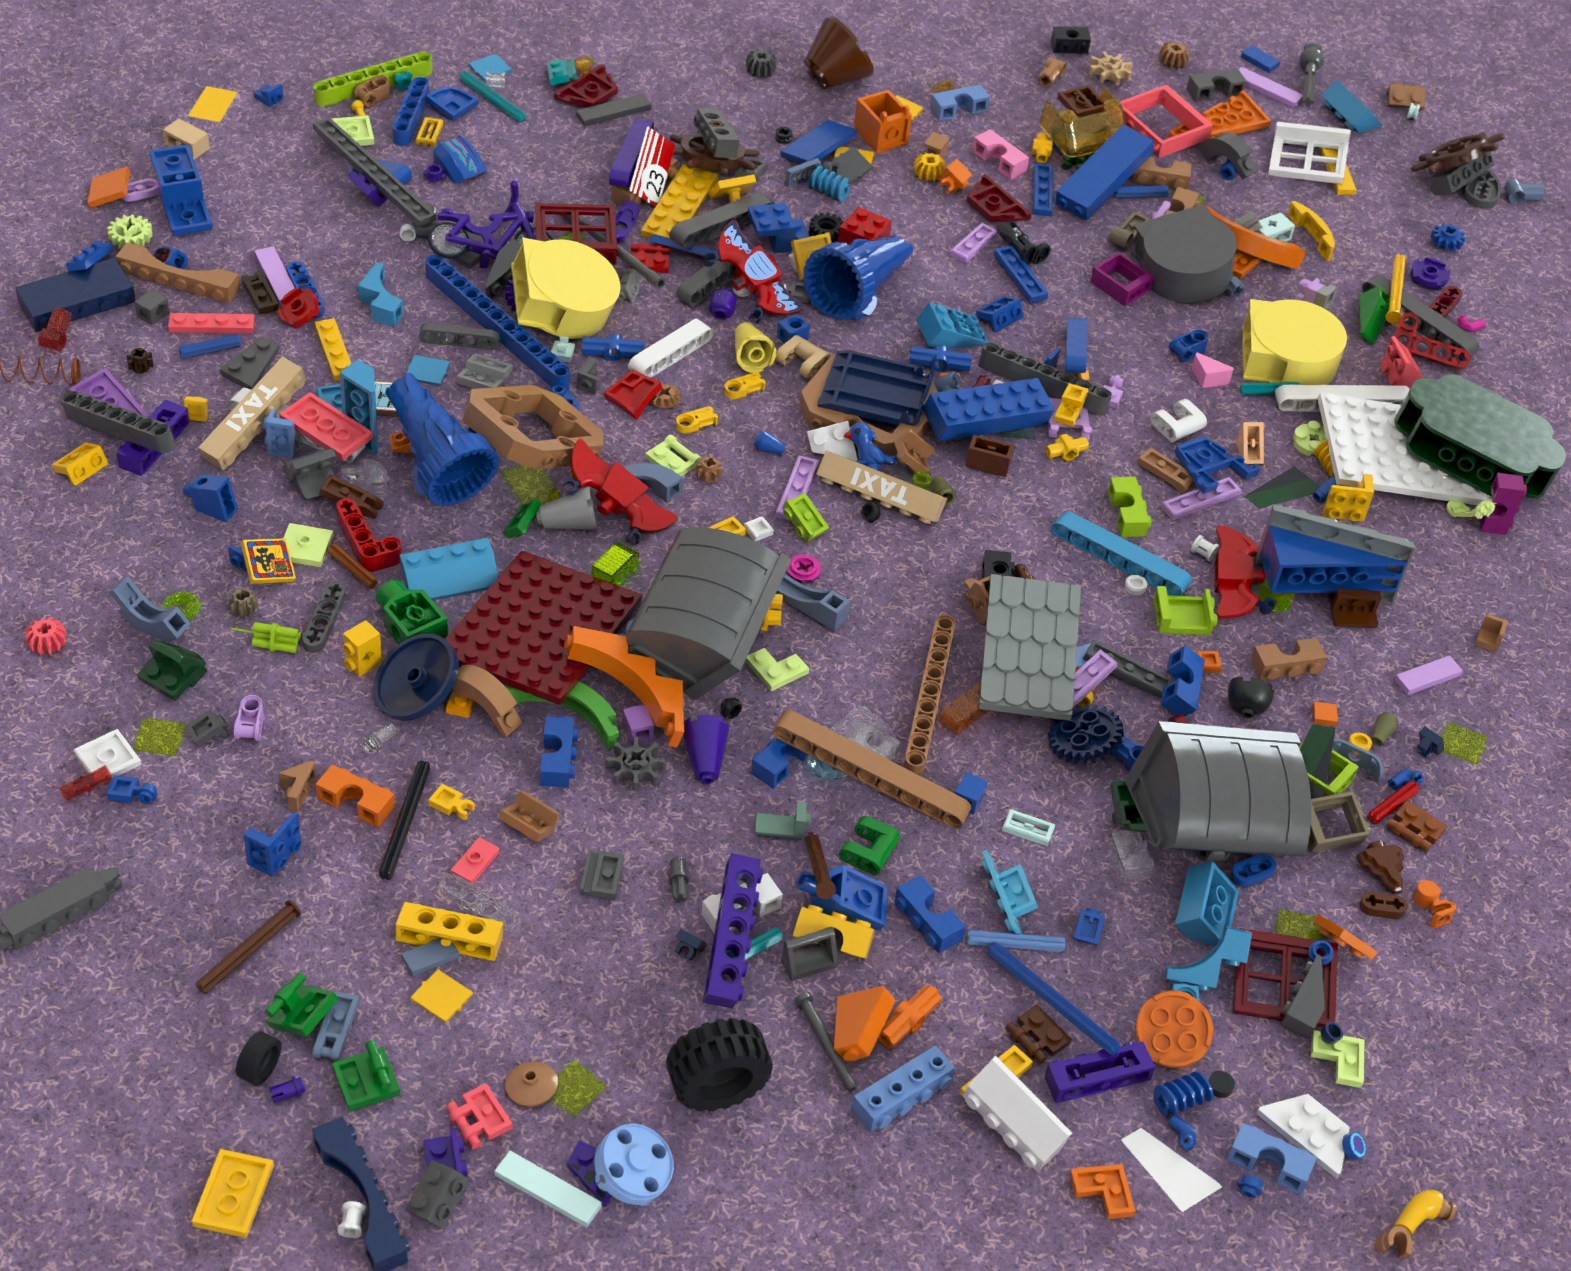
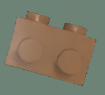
(1403, 95)
(913, 451)
(530, 817)

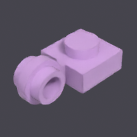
(1115, 387)

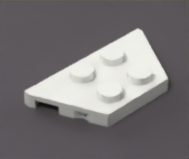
(1309, 1128)

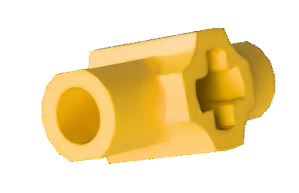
(1042, 147)
(1066, 447)

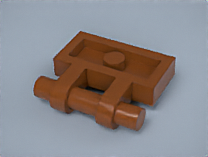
(1423, 824)

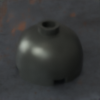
(1250, 696)

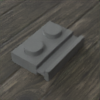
(602, 874)

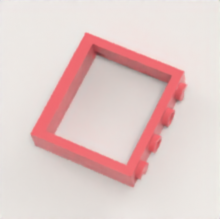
(1199, 126)

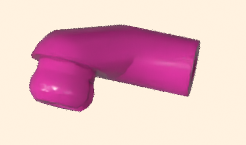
(1464, 324)

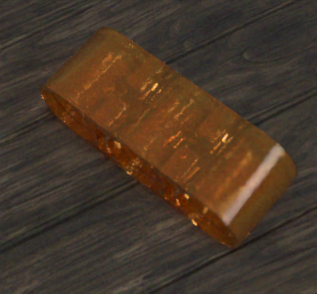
(963, 710)

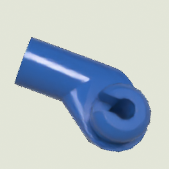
(1404, 777)
(1186, 1132)

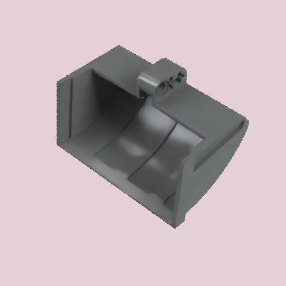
(706, 607)
(1222, 790)

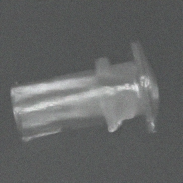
(375, 740)

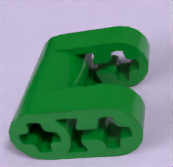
(873, 858)

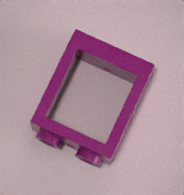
(1140, 279)

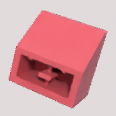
(1399, 365)

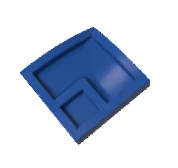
(451, 101)

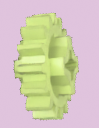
(130, 230)

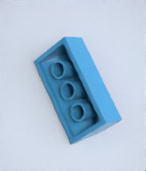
(359, 398)
(450, 569)

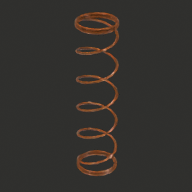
(75, 368)

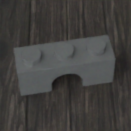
(1227, 81)

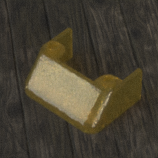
(1083, 134)

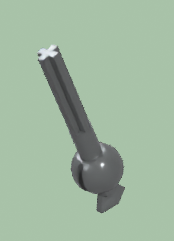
(1311, 61)

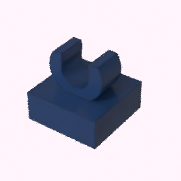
(690, 941)

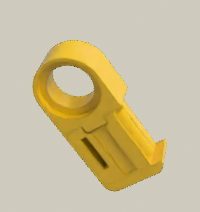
(745, 385)
(697, 419)

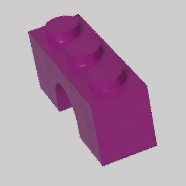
(1507, 494)

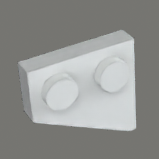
(831, 439)

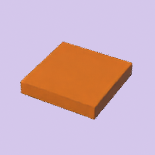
(109, 187)

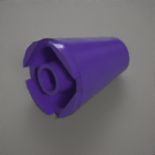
(706, 745)

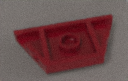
(589, 89)
(995, 202)

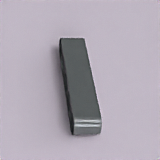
(705, 282)

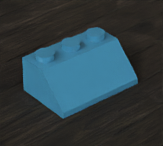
(1350, 108)
(1206, 904)

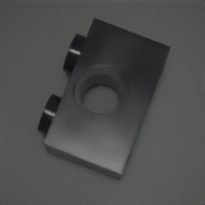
(1070, 40)
(997, 563)

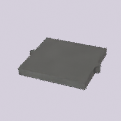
(852, 165)

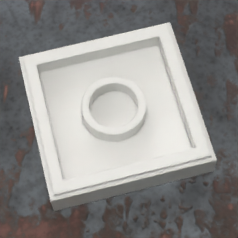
(110, 751)

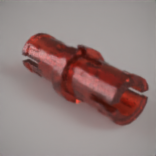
(86, 782)

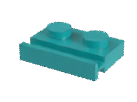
(561, 71)

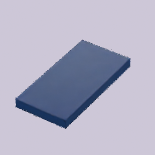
(818, 142)

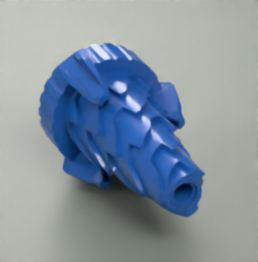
(845, 277)
(450, 459)

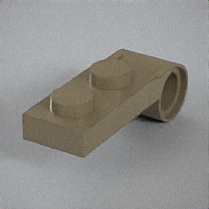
(1126, 233)

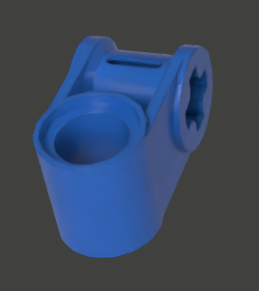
(1189, 344)

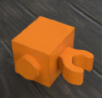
(955, 177)

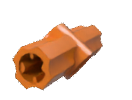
(909, 1016)

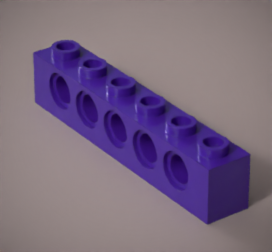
(716, 989)

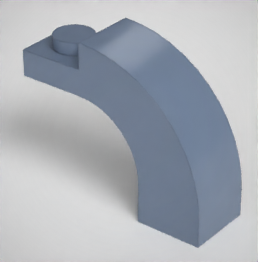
(658, 478)
(146, 616)

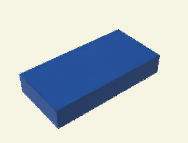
(1260, 59)

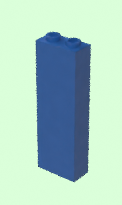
(1104, 172)

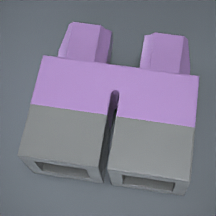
(1316, 293)

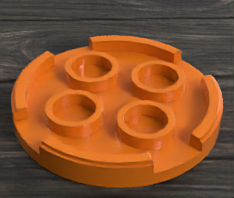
(1174, 1029)

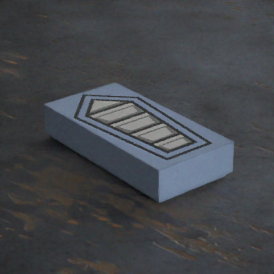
(801, 173)

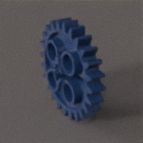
(1087, 735)

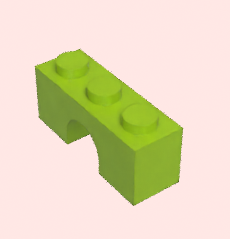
(1132, 517)

